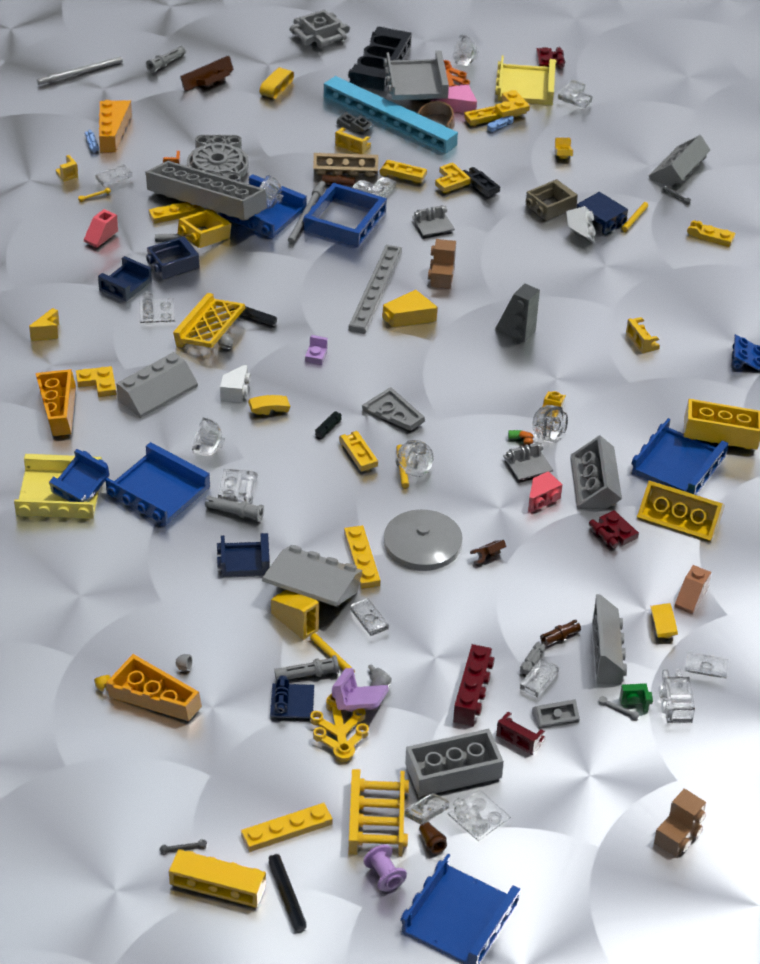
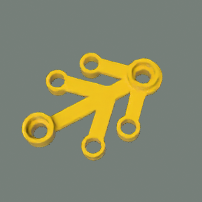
(343, 749)

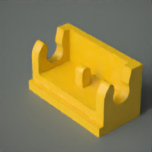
(351, 142)
(640, 336)

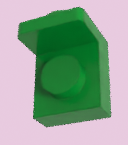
(636, 694)

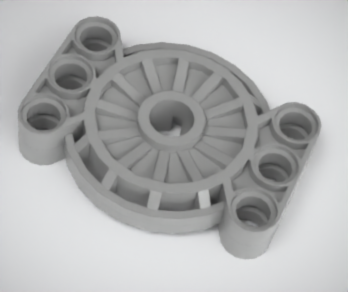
(219, 156)

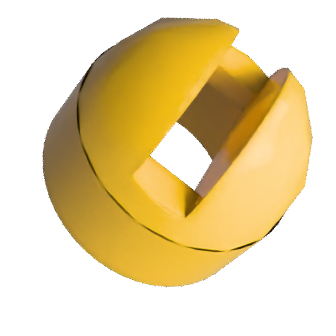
(100, 682)

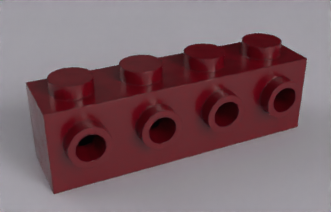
(472, 685)

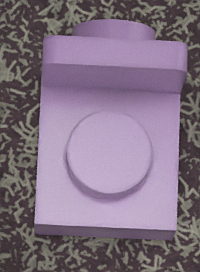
(317, 350)

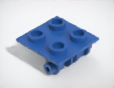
(745, 353)

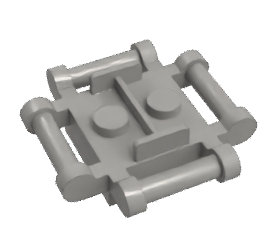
(319, 28)

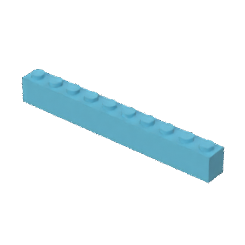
(390, 114)

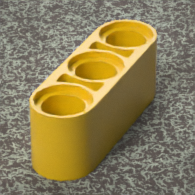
(276, 83)

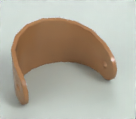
(438, 107)

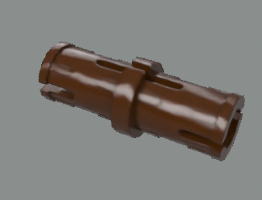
(345, 181)
(560, 633)

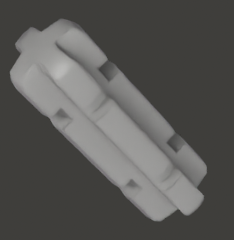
(532, 658)

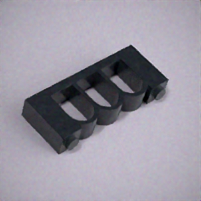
(370, 69)

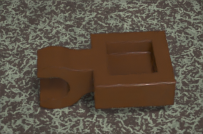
(491, 548)

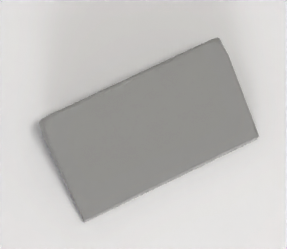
(556, 713)

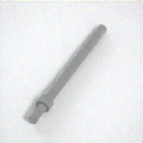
(52, 78)
(316, 193)

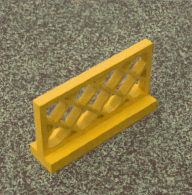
(199, 316)

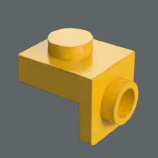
(563, 147)

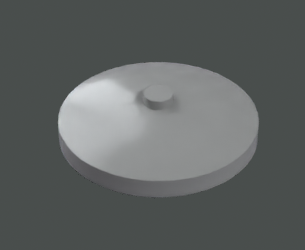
(423, 539)

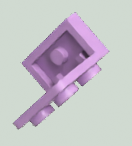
(351, 697)

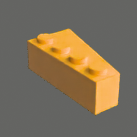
(113, 120)
(58, 398)
(153, 689)

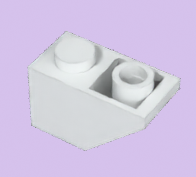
(581, 223)
(234, 384)

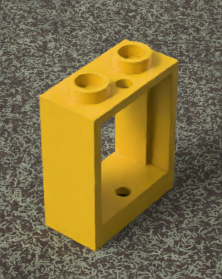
(217, 230)

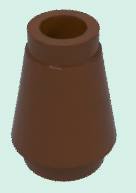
(433, 838)

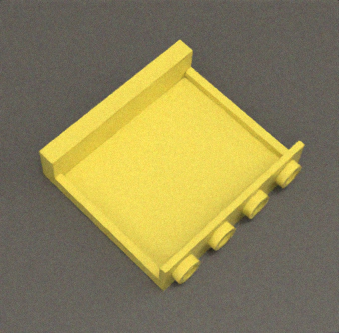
(531, 82)

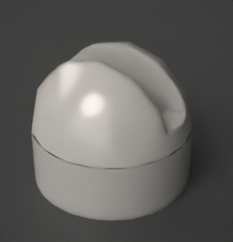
(225, 341)
(184, 662)

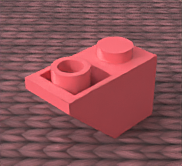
(101, 228)
(544, 491)

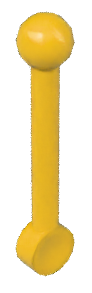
(82, 198)

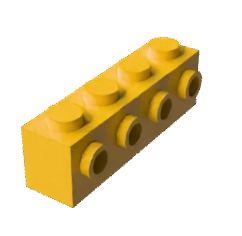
(217, 878)

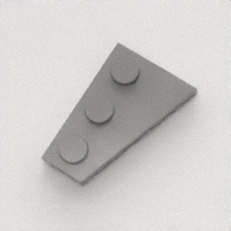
(395, 409)

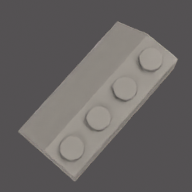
(681, 161)
(156, 385)
(596, 475)
(608, 642)

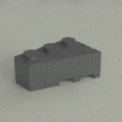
(521, 313)

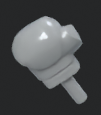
(379, 677)

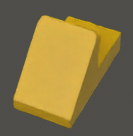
(45, 327)

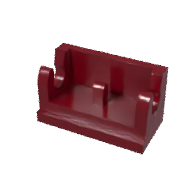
(519, 735)

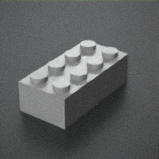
(454, 762)

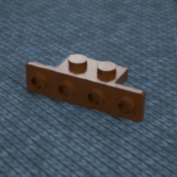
(207, 74)

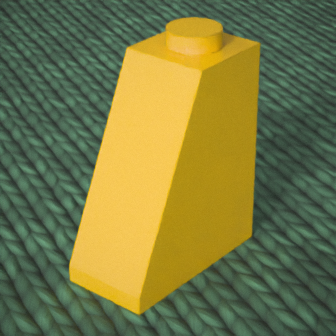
(409, 310)
(296, 613)

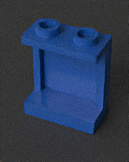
(80, 478)

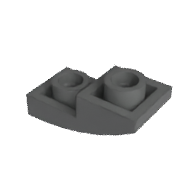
(351, 123)

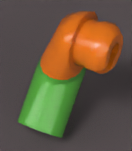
(521, 435)

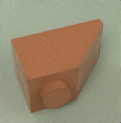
(693, 589)

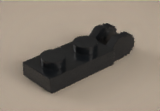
(482, 182)

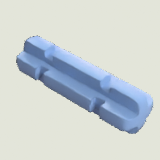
(499, 123)
(91, 140)

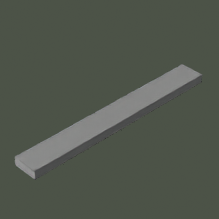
(375, 289)

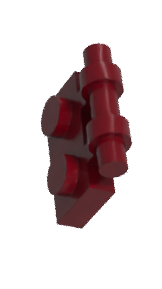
(545, 54)
(617, 527)

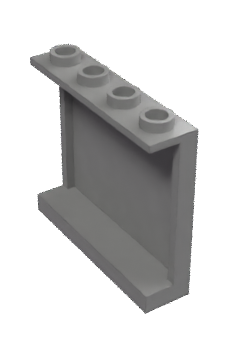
(417, 78)

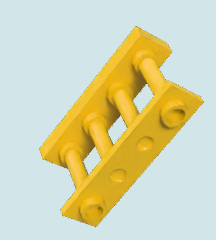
(358, 820)

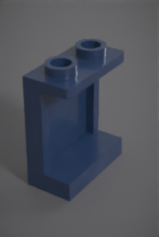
(605, 211)
(126, 280)
(244, 557)

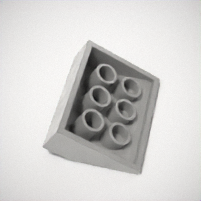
(314, 575)

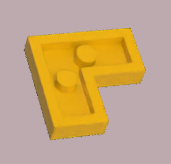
(512, 104)
(452, 179)
(101, 377)

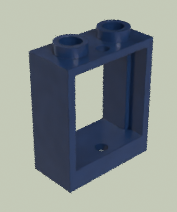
(171, 248)

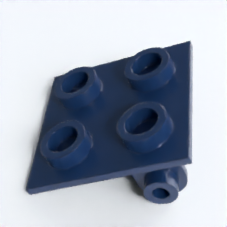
(291, 699)

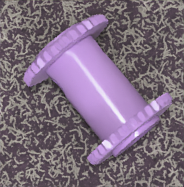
(389, 875)

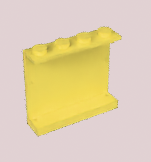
(36, 495)

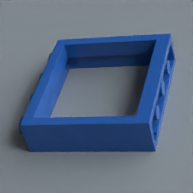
(339, 232)

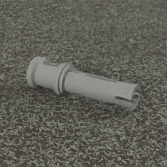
(161, 60)
(243, 509)
(316, 668)

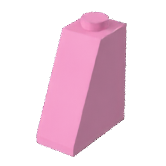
(460, 99)

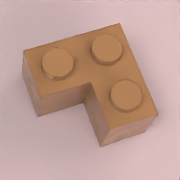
(442, 264)
(682, 824)

